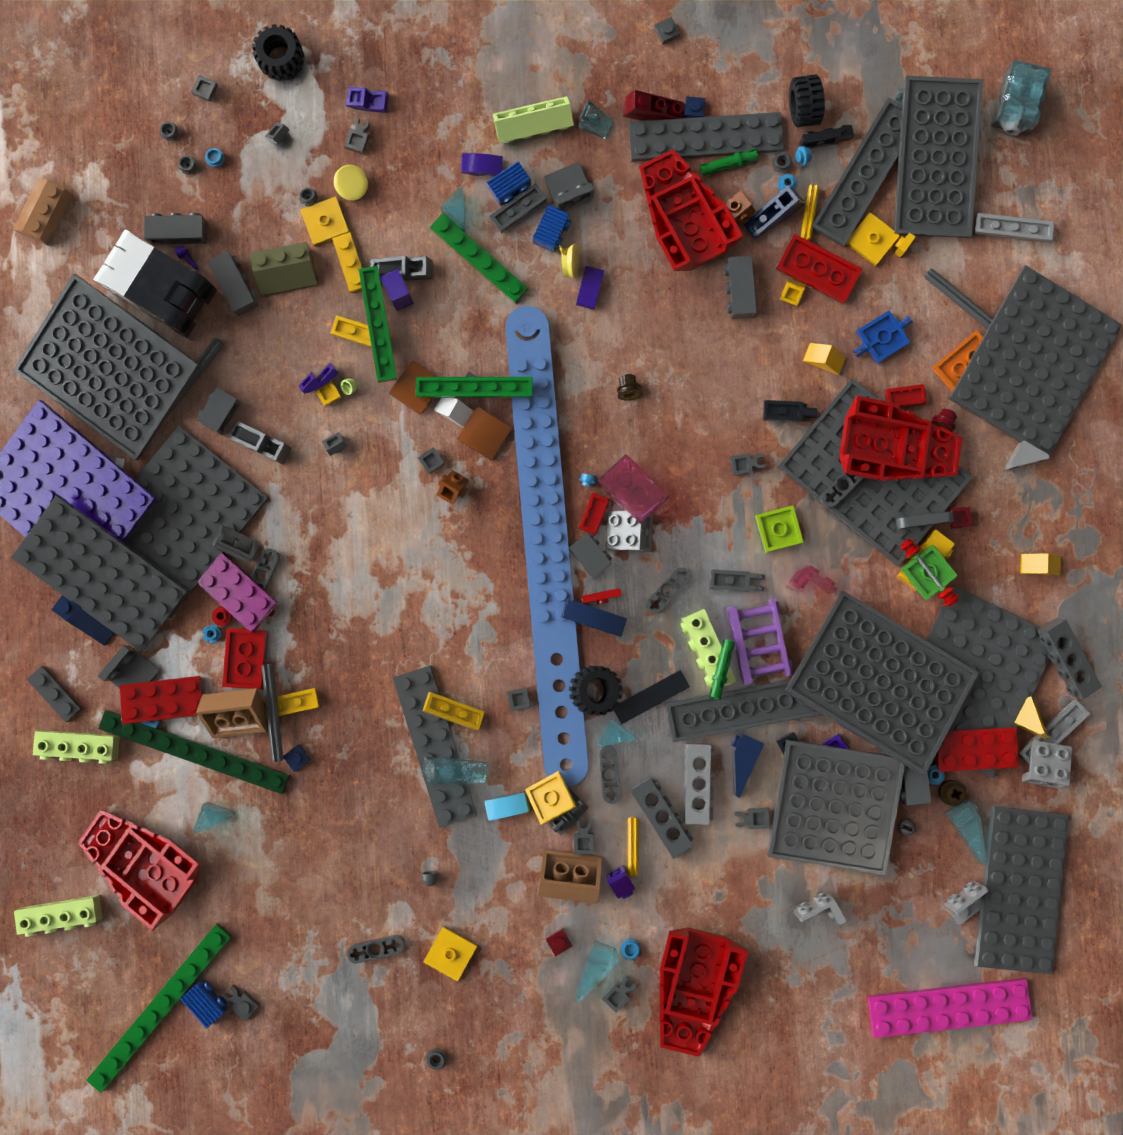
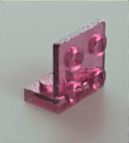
(810, 573)

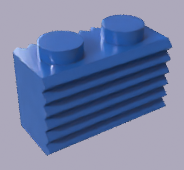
(509, 183)
(551, 228)
(204, 1003)

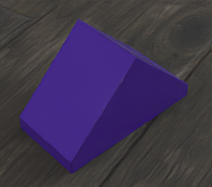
(397, 290)

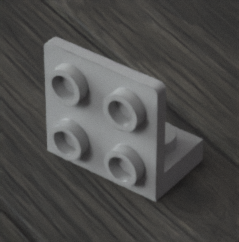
(627, 533)
(1049, 765)
(966, 902)
(821, 903)

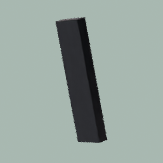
(651, 697)

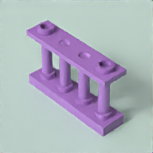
(744, 654)

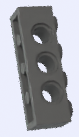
(1078, 663)
(674, 845)

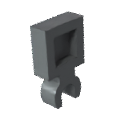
(357, 138)
(743, 464)
(756, 818)
(583, 841)
(617, 995)
(243, 1005)

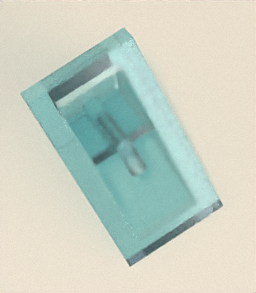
(594, 120)
(455, 209)
(614, 734)
(210, 815)

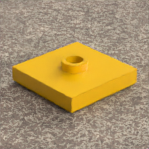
(324, 221)
(872, 239)
(550, 798)
(450, 953)

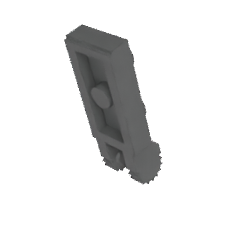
(734, 580)

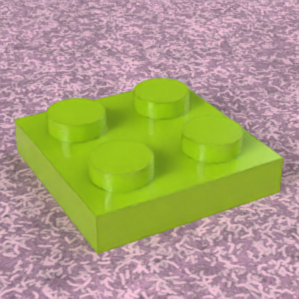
(779, 529)

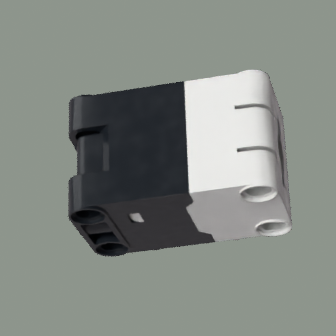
(155, 283)

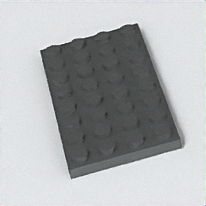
(938, 156)
(99, 573)
(1024, 890)

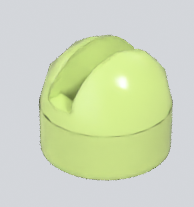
(349, 386)

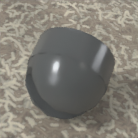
(908, 823)
(429, 878)

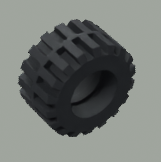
(274, 38)
(806, 100)
(610, 695)

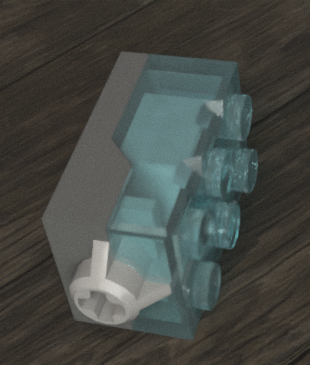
(1020, 98)

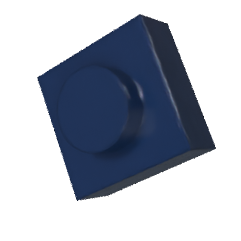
(694, 107)
(296, 758)

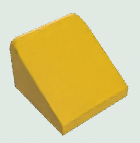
(792, 292)

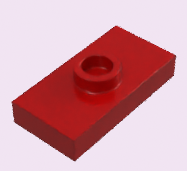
(907, 395)
(594, 513)
(601, 597)

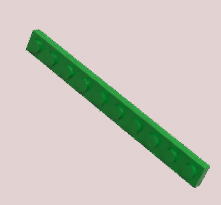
(158, 1008)

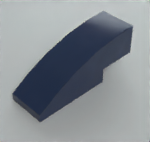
(594, 618)

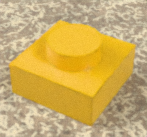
(903, 244)
(328, 394)

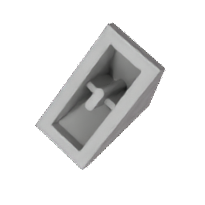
(1024, 455)

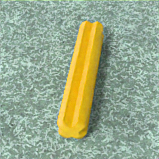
(809, 213)
(633, 846)

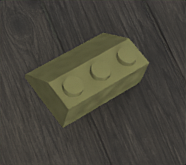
(284, 269)

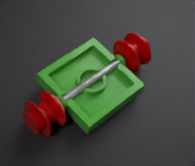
(929, 572)

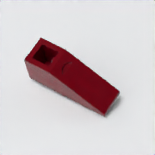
(651, 107)

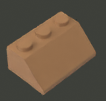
(43, 211)
(233, 713)
(570, 876)

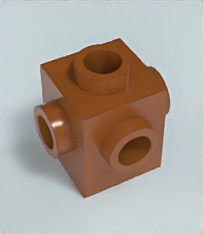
(740, 208)
(452, 487)

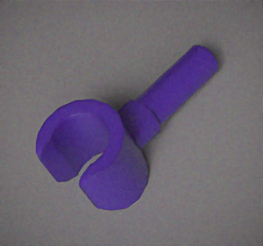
(183, 252)

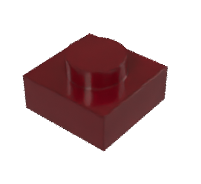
(962, 517)
(559, 942)

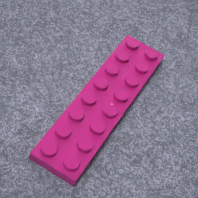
(949, 1007)

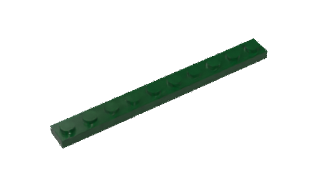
(196, 752)

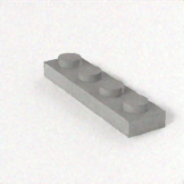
(1013, 227)
(1058, 727)

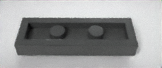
(518, 208)
(54, 694)

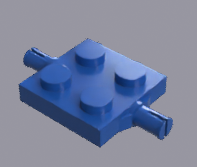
(883, 336)

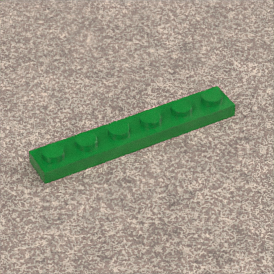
(478, 258)
(377, 324)
(474, 387)

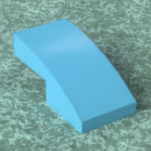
(507, 806)

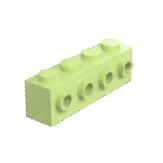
(533, 120)
(705, 644)
(76, 745)
(58, 914)

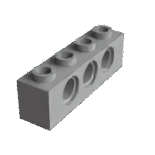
(691, 814)

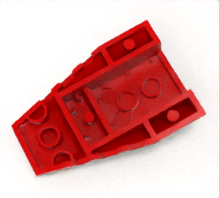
(686, 214)
(895, 444)
(140, 866)
(696, 986)

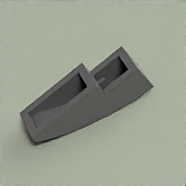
(410, 268)
(259, 442)

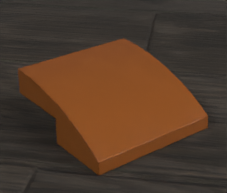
(405, 388)
(484, 433)

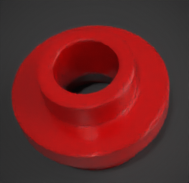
(227, 616)

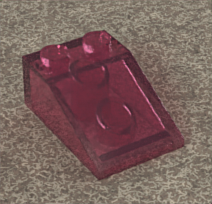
(632, 489)

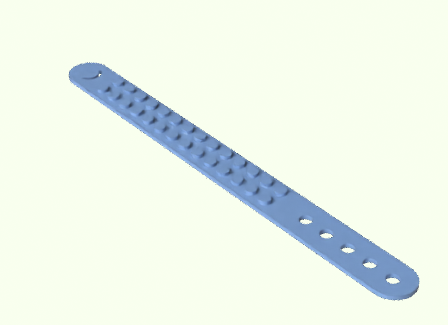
(546, 541)

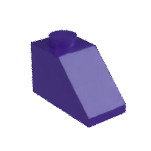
(620, 883)

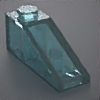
(454, 770)
(969, 826)
(598, 965)

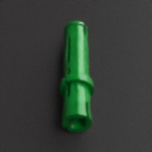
(732, 161)
(719, 678)

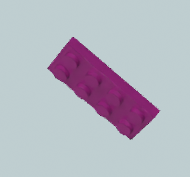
(237, 592)

